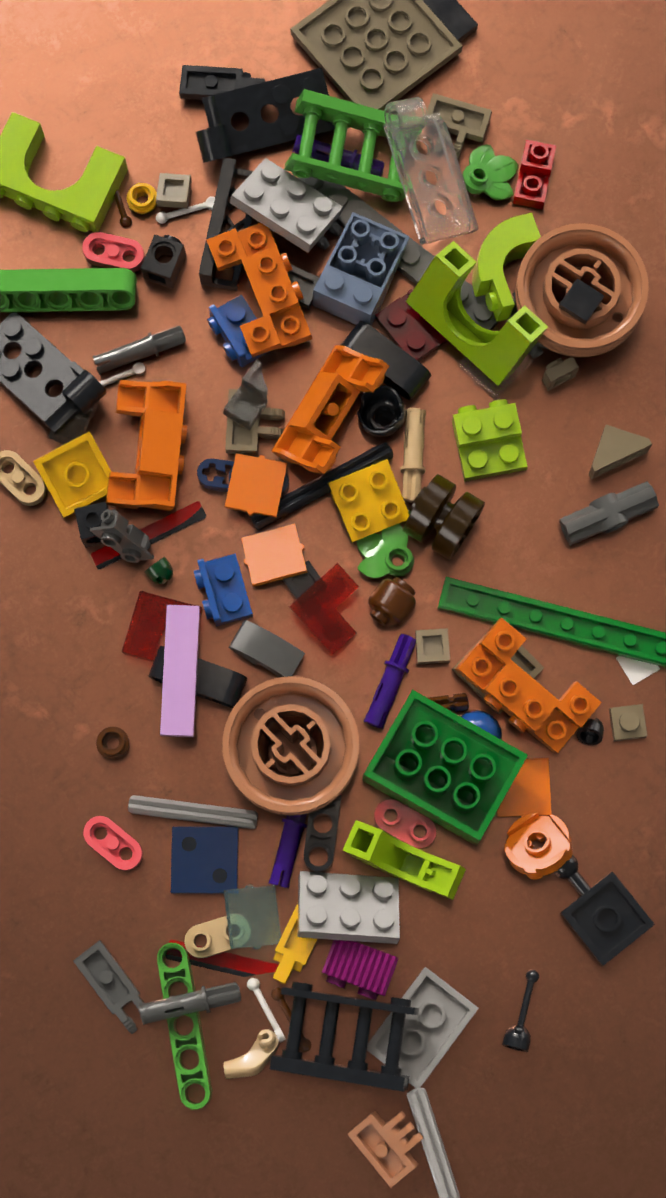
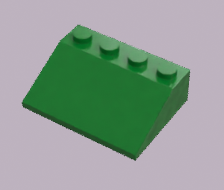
(444, 767)

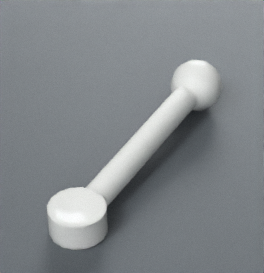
(162, 217)
(138, 369)
(253, 984)

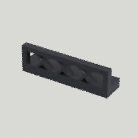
(218, 222)

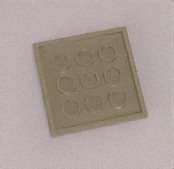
(376, 46)

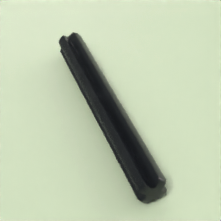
(320, 487)

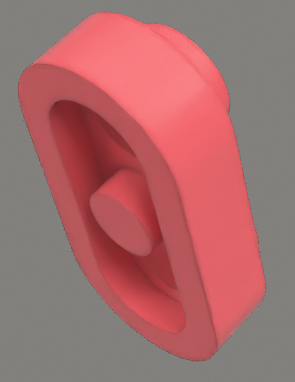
(115, 251)
(405, 823)
(113, 843)

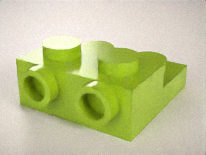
(489, 440)

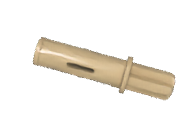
(413, 453)

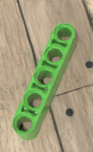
(67, 289)
(179, 1042)

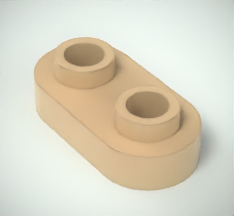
(21, 478)
(216, 936)

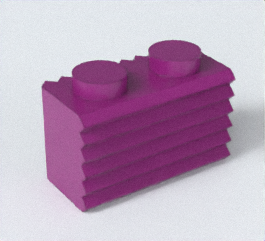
(359, 966)

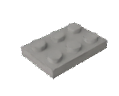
(286, 205)
(348, 907)
(431, 1032)

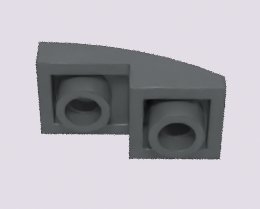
(266, 649)

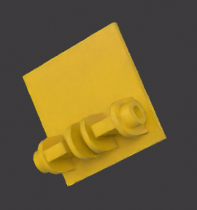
(369, 500)

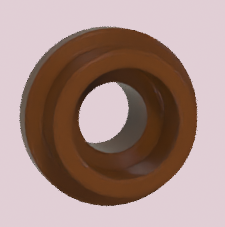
(103, 738)

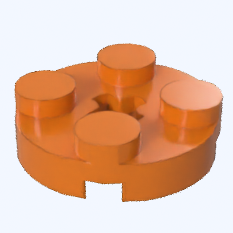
(541, 861)

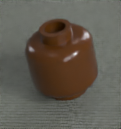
(392, 601)

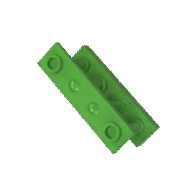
(343, 116)

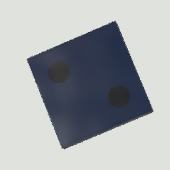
(204, 860)

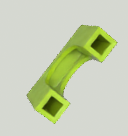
(81, 204)
(440, 304)

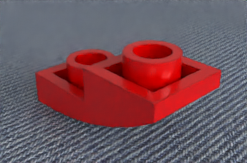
(534, 174)

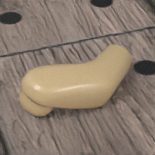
(255, 1059)

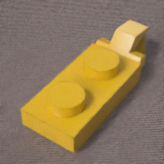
(292, 950)

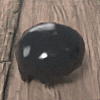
(381, 411)

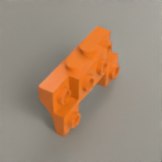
(277, 297)
(324, 407)
(158, 447)
(521, 696)

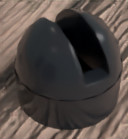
(588, 737)

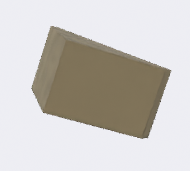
(616, 449)

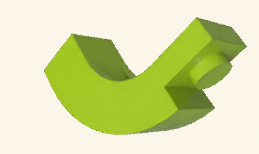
(502, 245)
(403, 861)

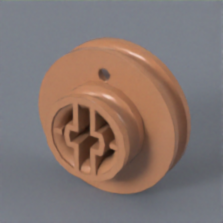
(599, 260)
(308, 708)

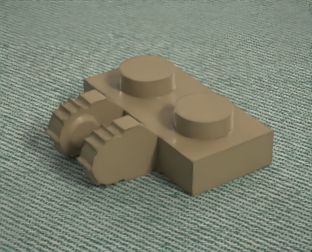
(461, 119)
(245, 441)

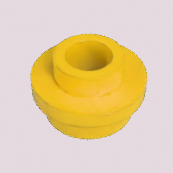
(137, 191)

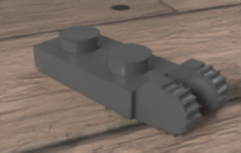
(109, 982)

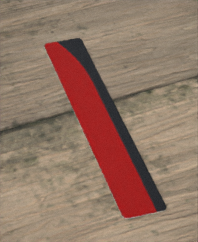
(155, 531)
(226, 962)

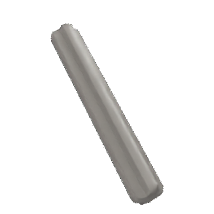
(193, 812)
(432, 1143)

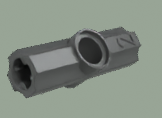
(609, 513)

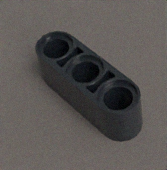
(404, 372)
(213, 681)
(324, 841)

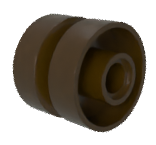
(434, 510)

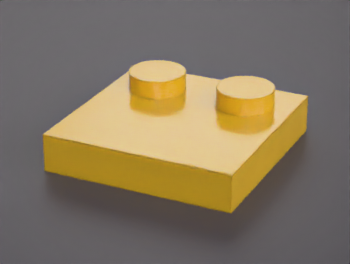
(75, 473)

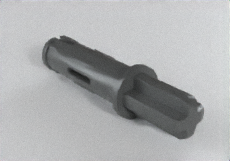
(140, 349)
(190, 1002)

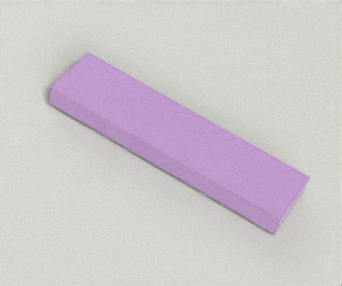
(180, 671)

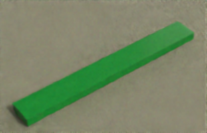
(554, 621)

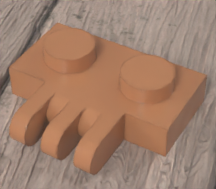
(386, 1145)

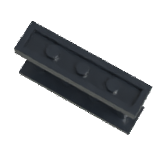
(357, 1068)

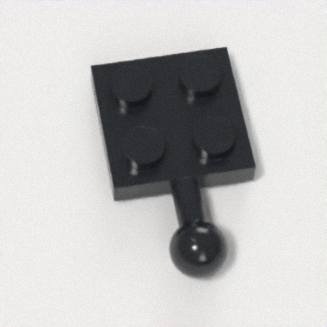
(604, 915)

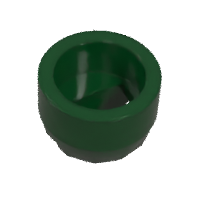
(160, 571)

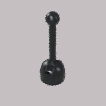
(517, 1036)

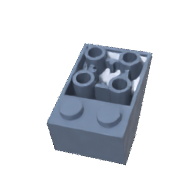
(359, 270)

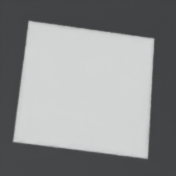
(636, 669)

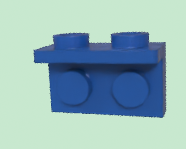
(227, 321)
(224, 589)

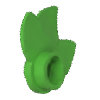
(492, 170)
(380, 551)

